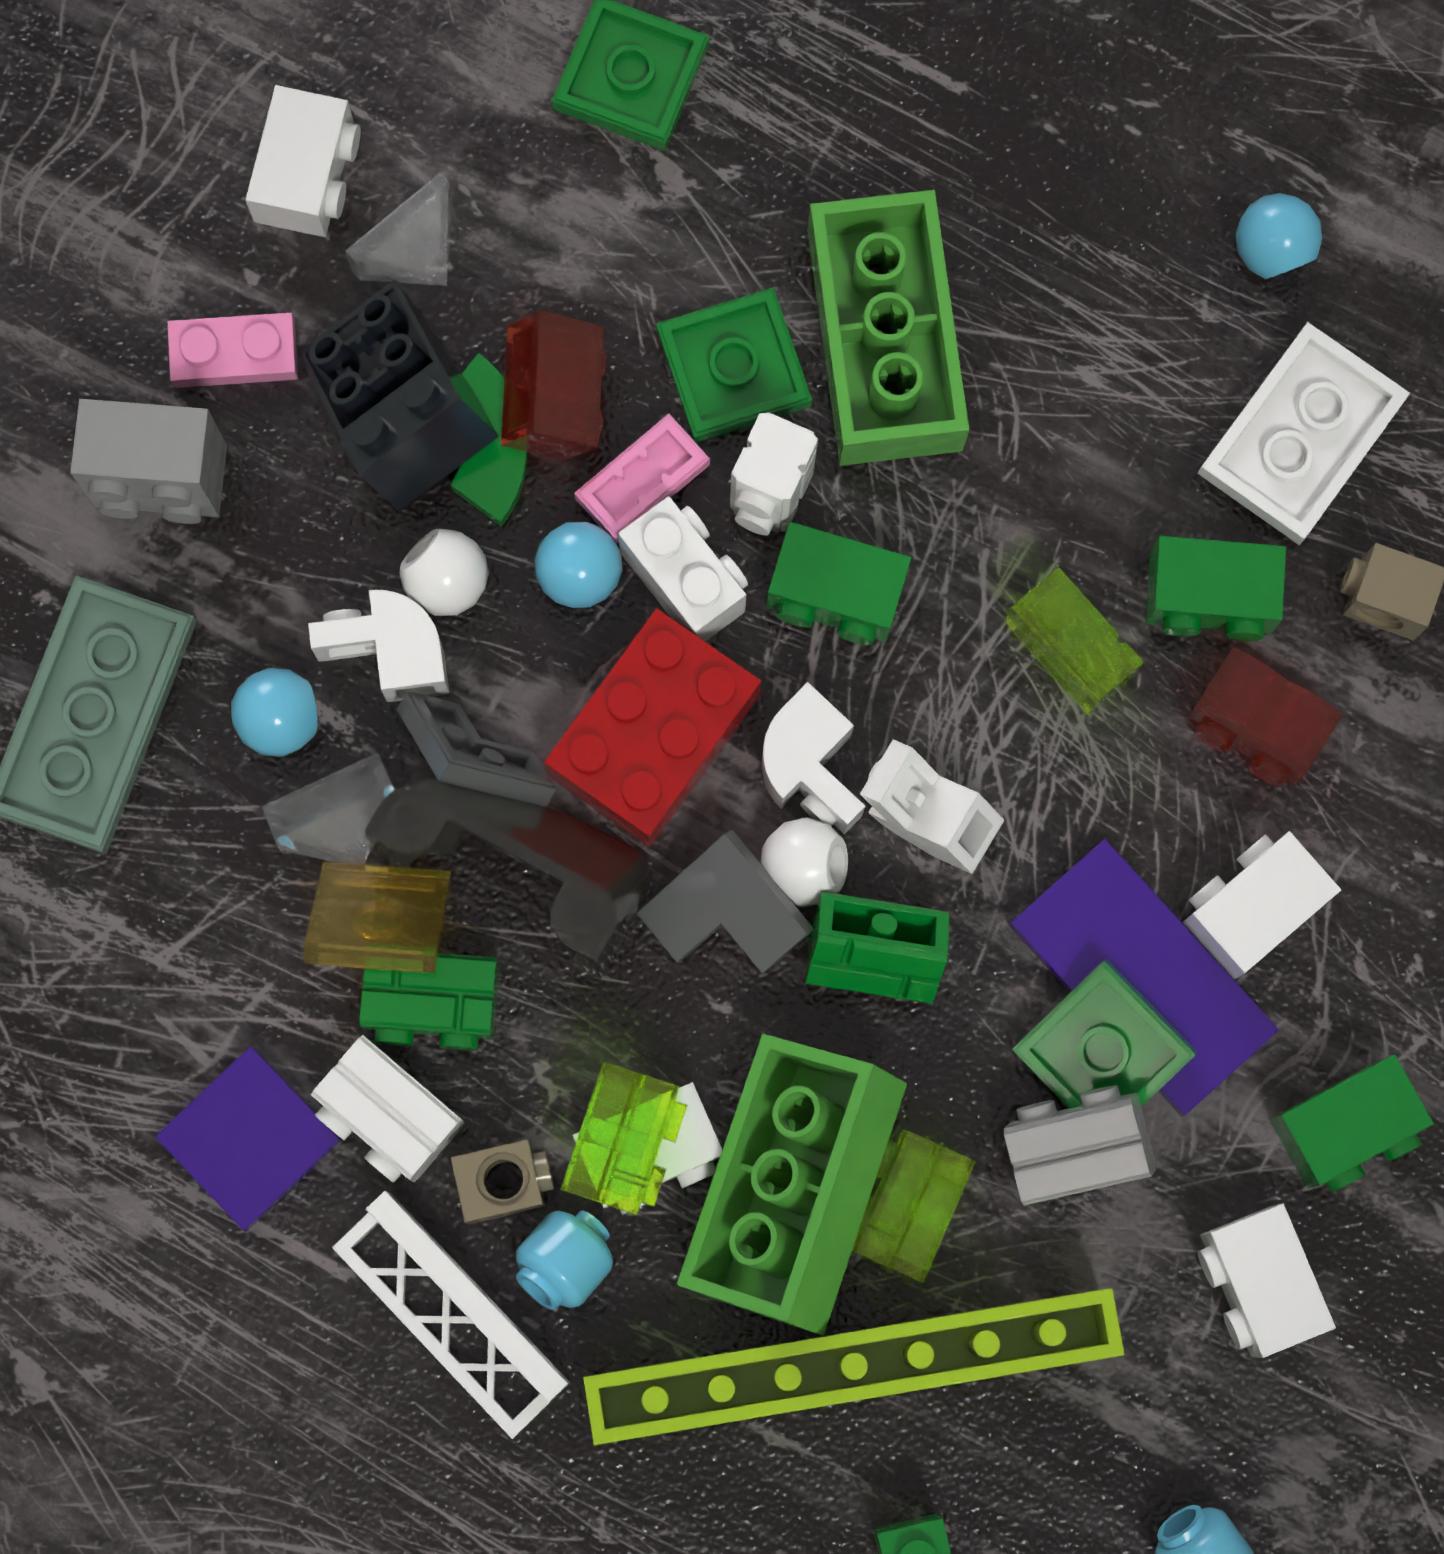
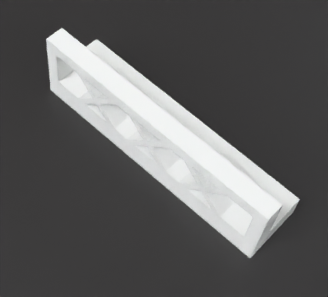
(469, 1298)

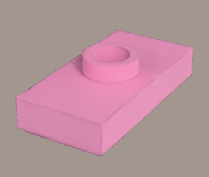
(642, 476)

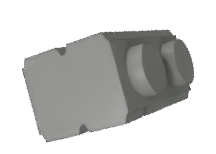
(1079, 1146)

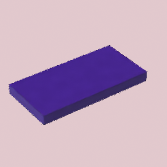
(1113, 915)

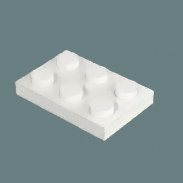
(1303, 433)

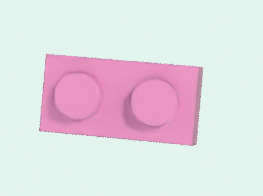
(232, 350)

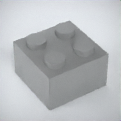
(149, 460)

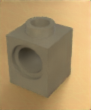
(1392, 591)
(472, 1173)

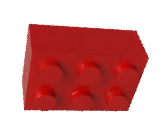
(653, 727)

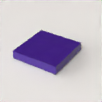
(248, 1139)

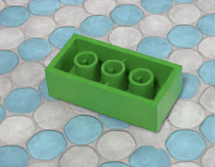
(916, 303)
(793, 1183)

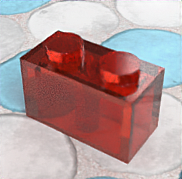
(553, 385)

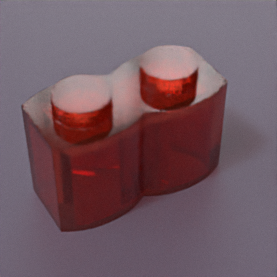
(1263, 719)

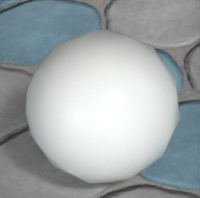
(444, 572)
(805, 860)

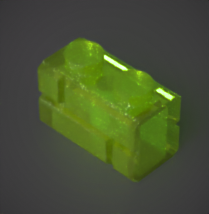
(1073, 641)
(622, 1139)
(911, 1205)

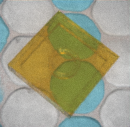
(378, 917)

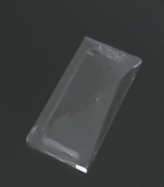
(410, 241)
(331, 813)

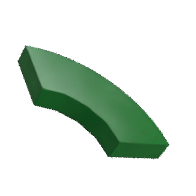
(496, 473)

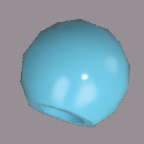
(1278, 235)
(578, 564)
(274, 712)

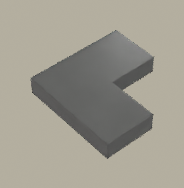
(465, 759)
(728, 890)

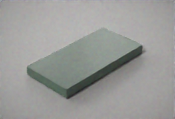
(91, 714)

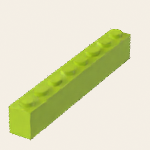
(853, 1366)

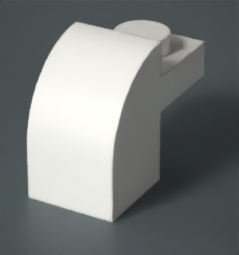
(400, 635)
(794, 757)
(930, 809)

